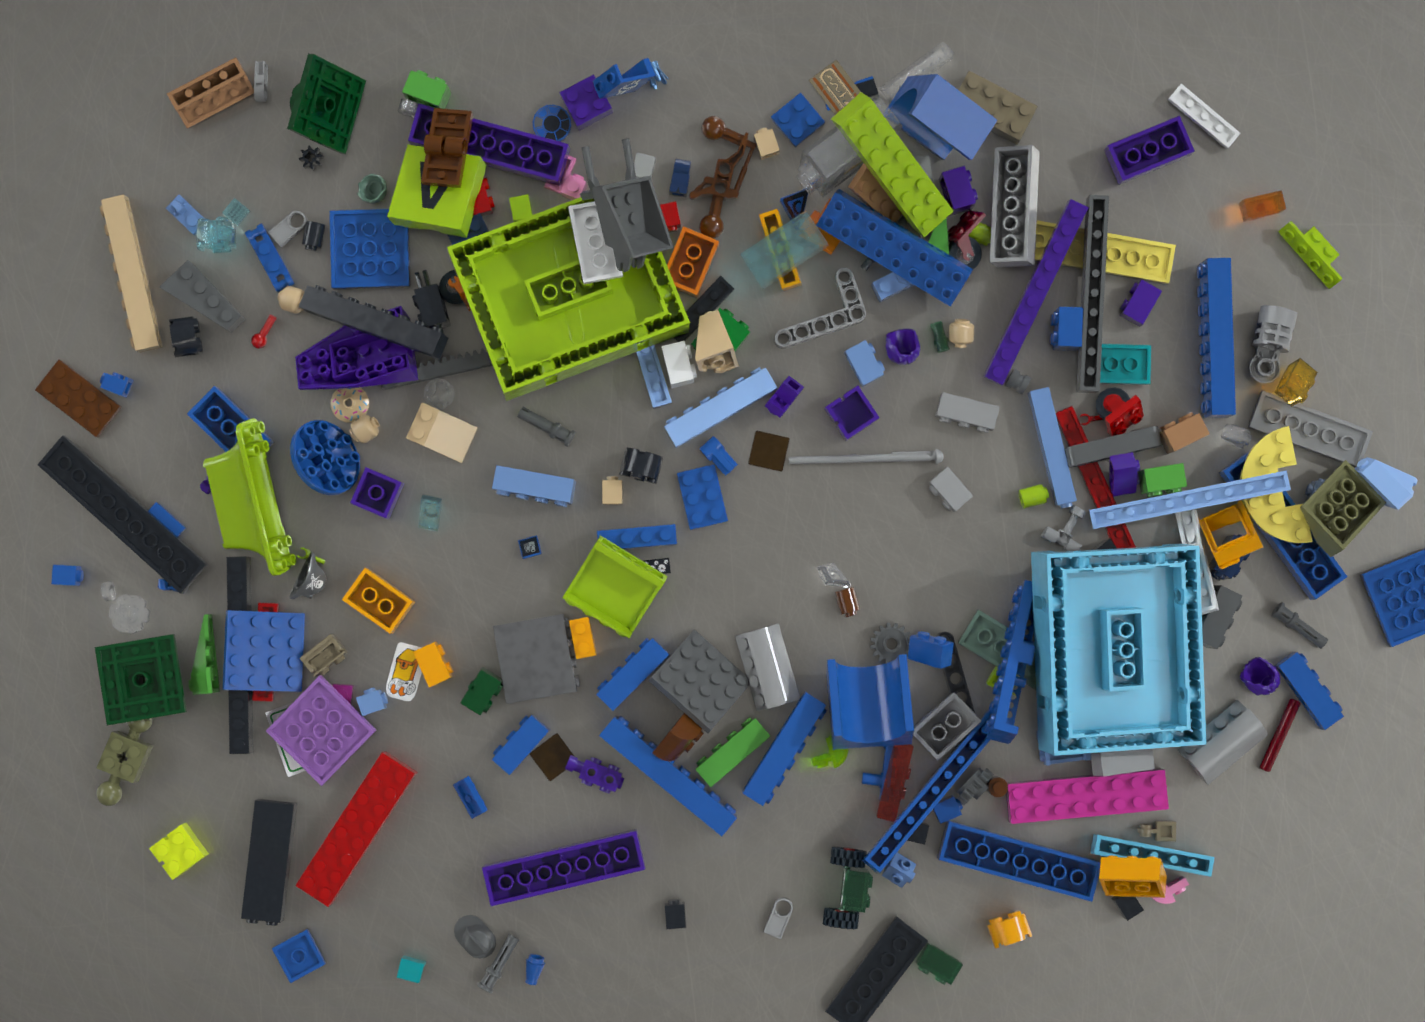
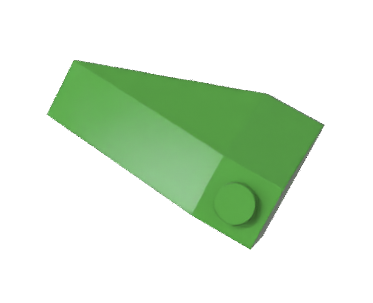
(205, 668)

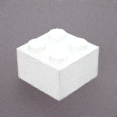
(678, 364)

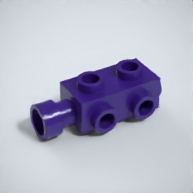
(600, 775)

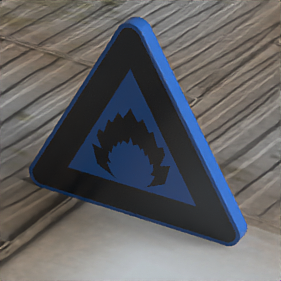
(794, 203)

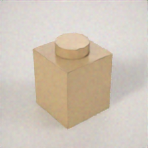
(766, 143)
(612, 491)

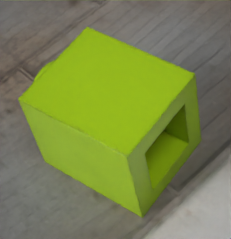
(520, 207)

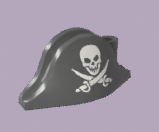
(310, 579)

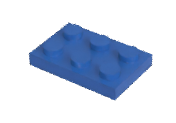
(702, 497)

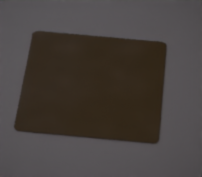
(769, 451)
(552, 756)

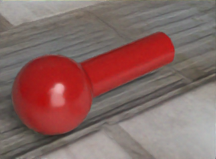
(259, 339)

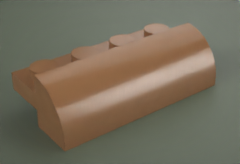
(211, 92)

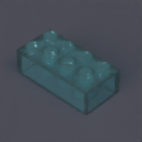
(784, 249)

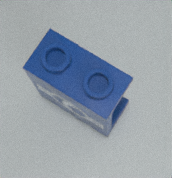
(613, 83)

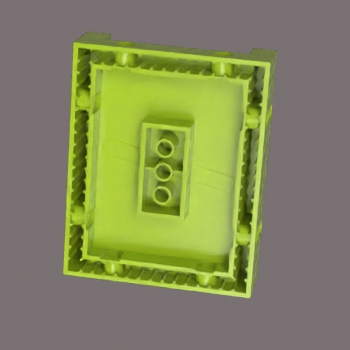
(541, 315)

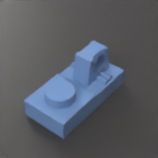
(184, 213)

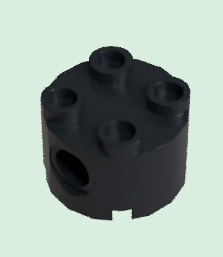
(184, 336)

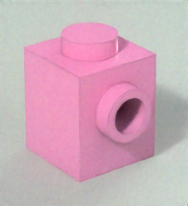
(573, 186)

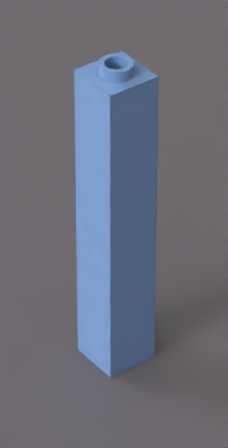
(1052, 447)

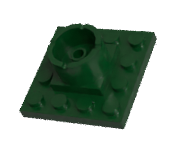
(325, 103)
(122, 684)

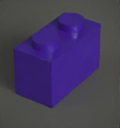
(1140, 302)
(1123, 474)

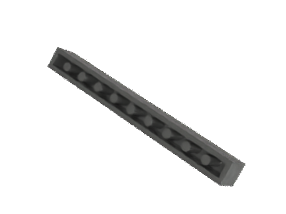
(1093, 293)

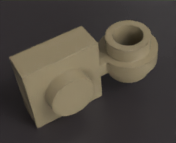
(1163, 830)

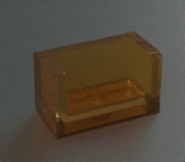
(1262, 206)

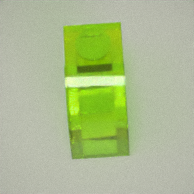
(837, 756)

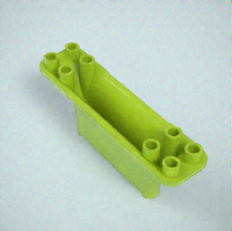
(247, 499)

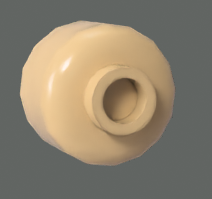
(290, 298)
(961, 332)
(364, 429)

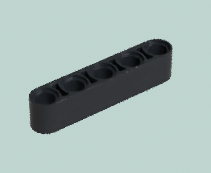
(956, 667)

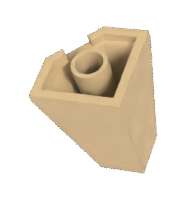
(714, 345)

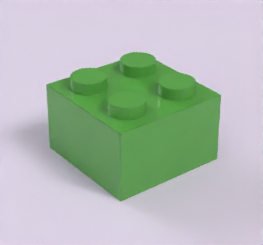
(426, 90)
(1163, 478)

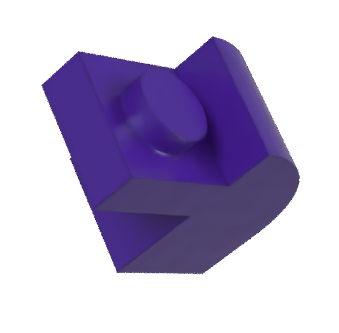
(784, 397)

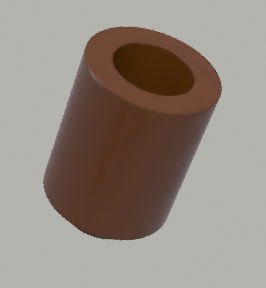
(847, 602)
(997, 786)

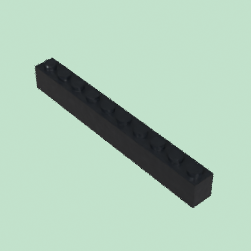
(240, 700)

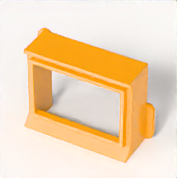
(1230, 552)

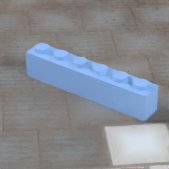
(720, 407)

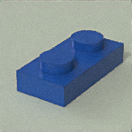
(470, 797)

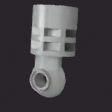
(1271, 338)

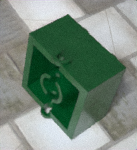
(481, 691)

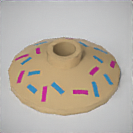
(359, 405)

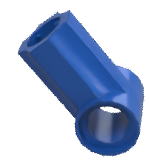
(715, 452)

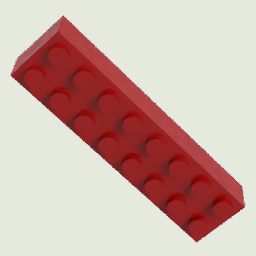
(356, 828)

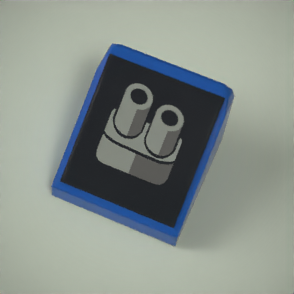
(530, 547)

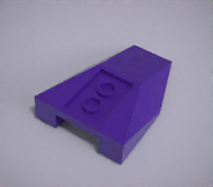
(355, 361)

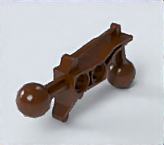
(714, 129)

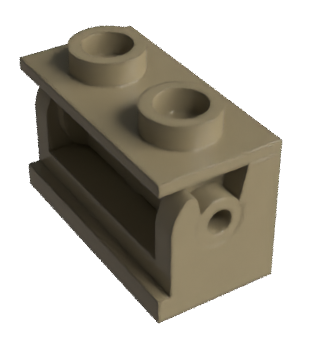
(324, 655)

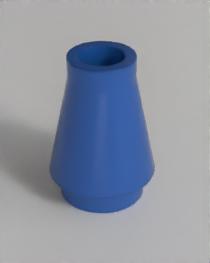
(534, 967)

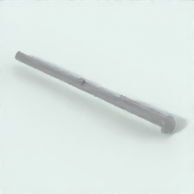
(935, 455)

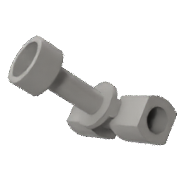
(1063, 536)

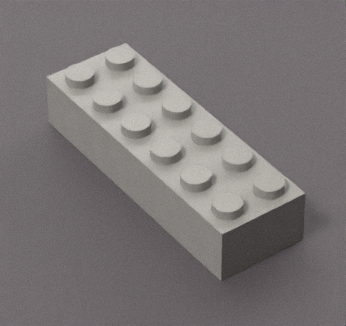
(1014, 206)

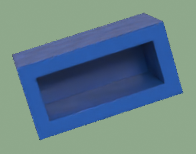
(930, 650)

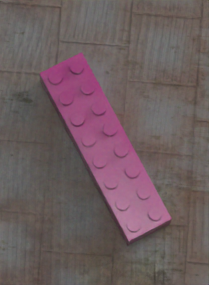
(1086, 796)

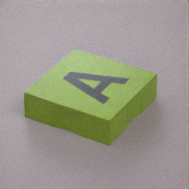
(435, 207)

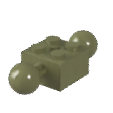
(111, 761)

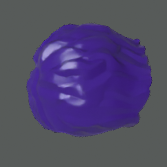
(902, 346)
(1260, 676)

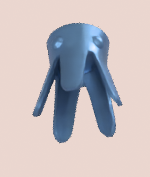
(659, 77)

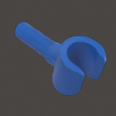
(164, 585)

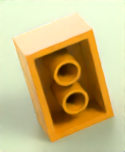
(378, 600)
(1133, 876)

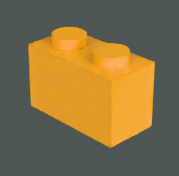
(582, 637)
(433, 664)

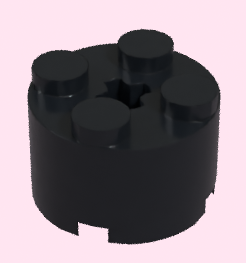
(641, 465)

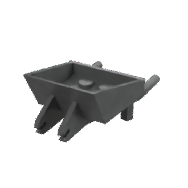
(628, 213)

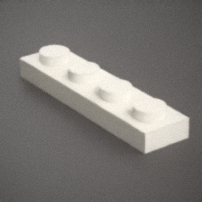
(1204, 116)

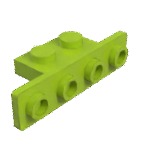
(1313, 251)

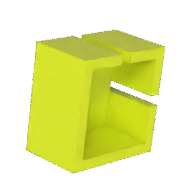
(179, 851)

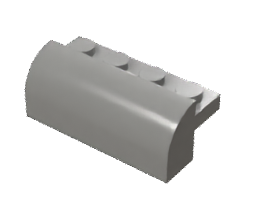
(767, 667)
(1227, 740)

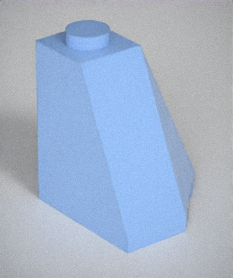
(1388, 482)

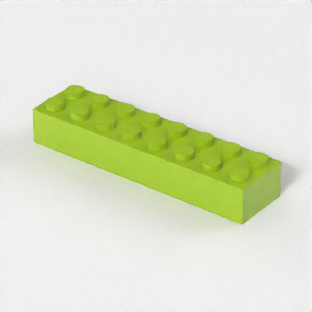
(892, 164)

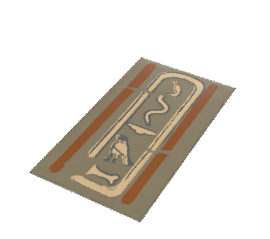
(834, 86)

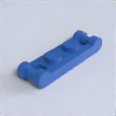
(269, 258)

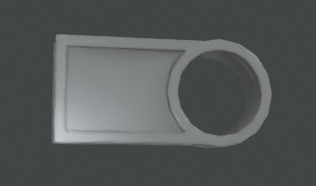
(260, 81)
(284, 232)
(777, 923)

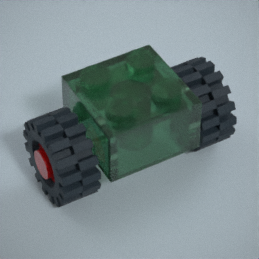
(853, 891)

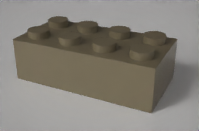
(1009, 109)

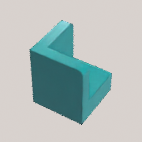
(411, 969)

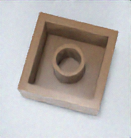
(1185, 432)

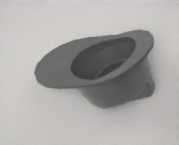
(475, 936)

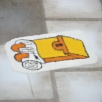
(404, 673)

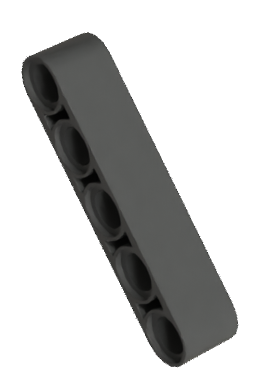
(1114, 445)

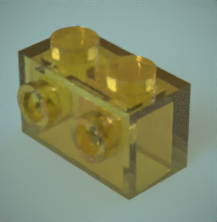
(1296, 382)

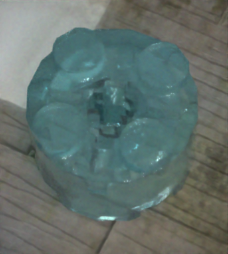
(216, 235)

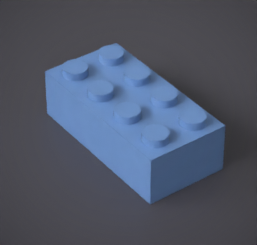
(533, 484)

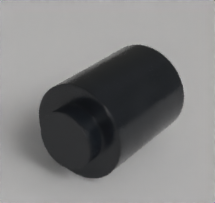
(313, 235)

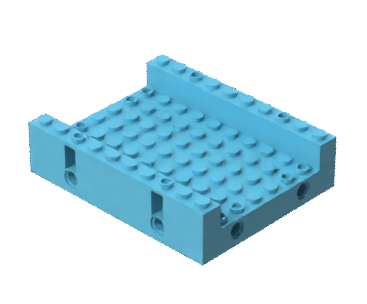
(1118, 649)

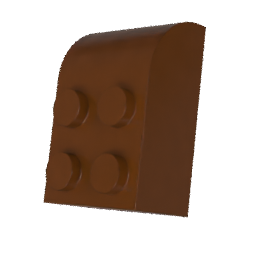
(678, 739)

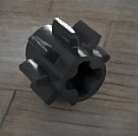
(315, 161)

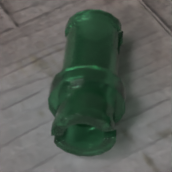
(941, 340)

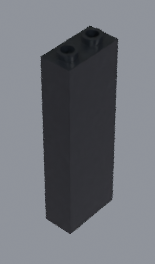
(269, 861)

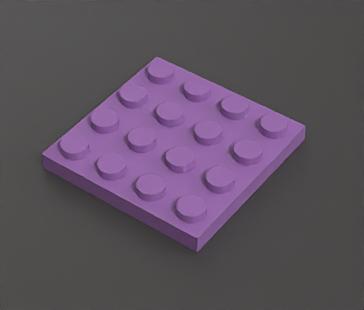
(321, 730)

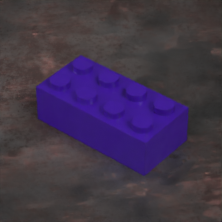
(1149, 150)

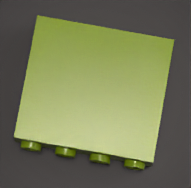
(614, 587)

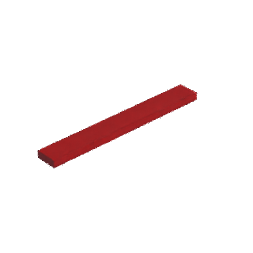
(1093, 476)

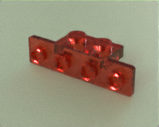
(894, 783)

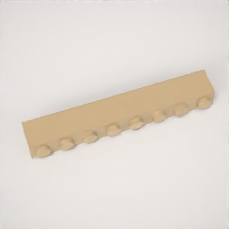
(131, 273)

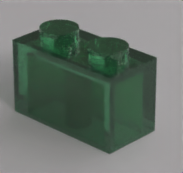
(938, 963)

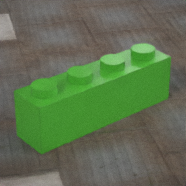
(732, 752)

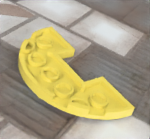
(1269, 510)

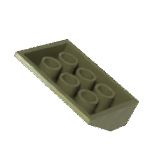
(1341, 508)

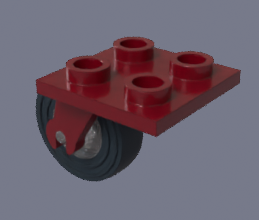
(961, 245)

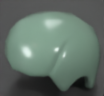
(372, 189)

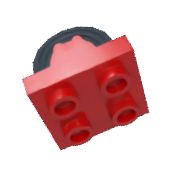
(1118, 410)

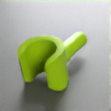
(319, 560)

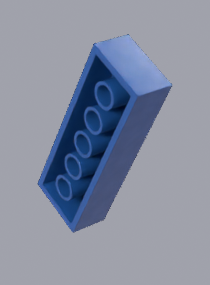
(783, 749)

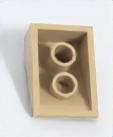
(441, 432)

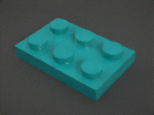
(1125, 364)

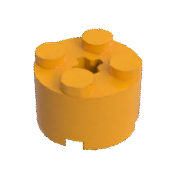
(1010, 929)

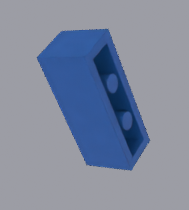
(520, 744)

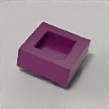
(345, 690)

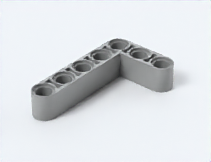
(827, 319)

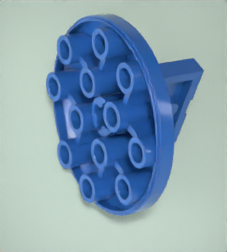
(324, 457)

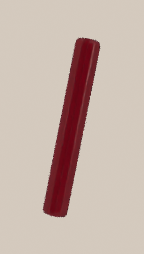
(1280, 735)

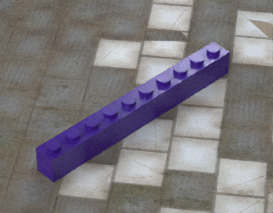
(1035, 292)

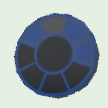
(552, 123)

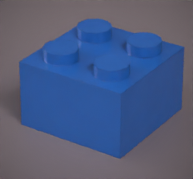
(1067, 328)

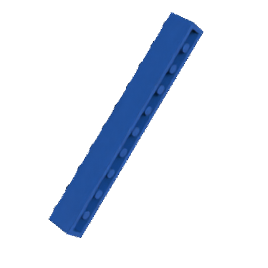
(928, 797)

